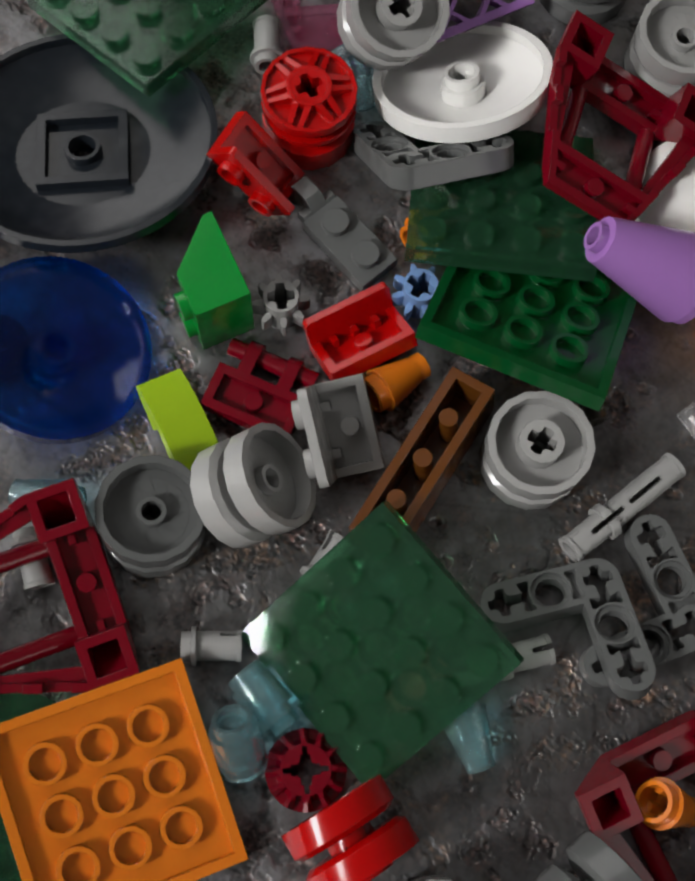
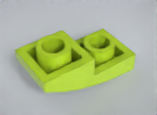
(177, 416)

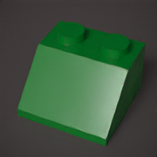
(213, 292)

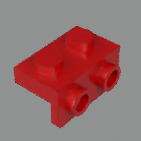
(256, 165)
(358, 333)

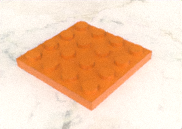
(117, 786)

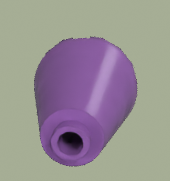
(648, 263)

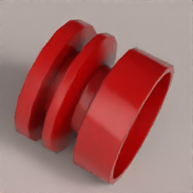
(310, 106)

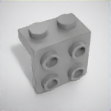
(338, 429)

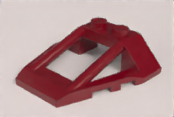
(625, 99)
(86, 580)
(611, 786)

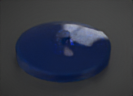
(67, 350)

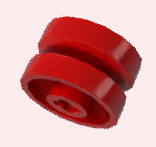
(345, 830)

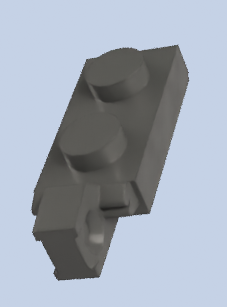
(342, 235)

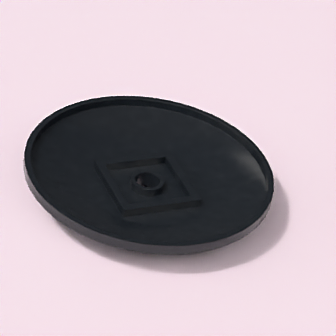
(144, 157)

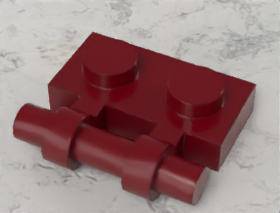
(250, 400)

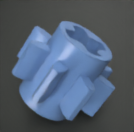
(410, 285)

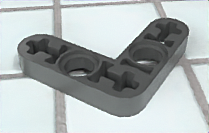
(412, 168)
(580, 599)
(669, 608)

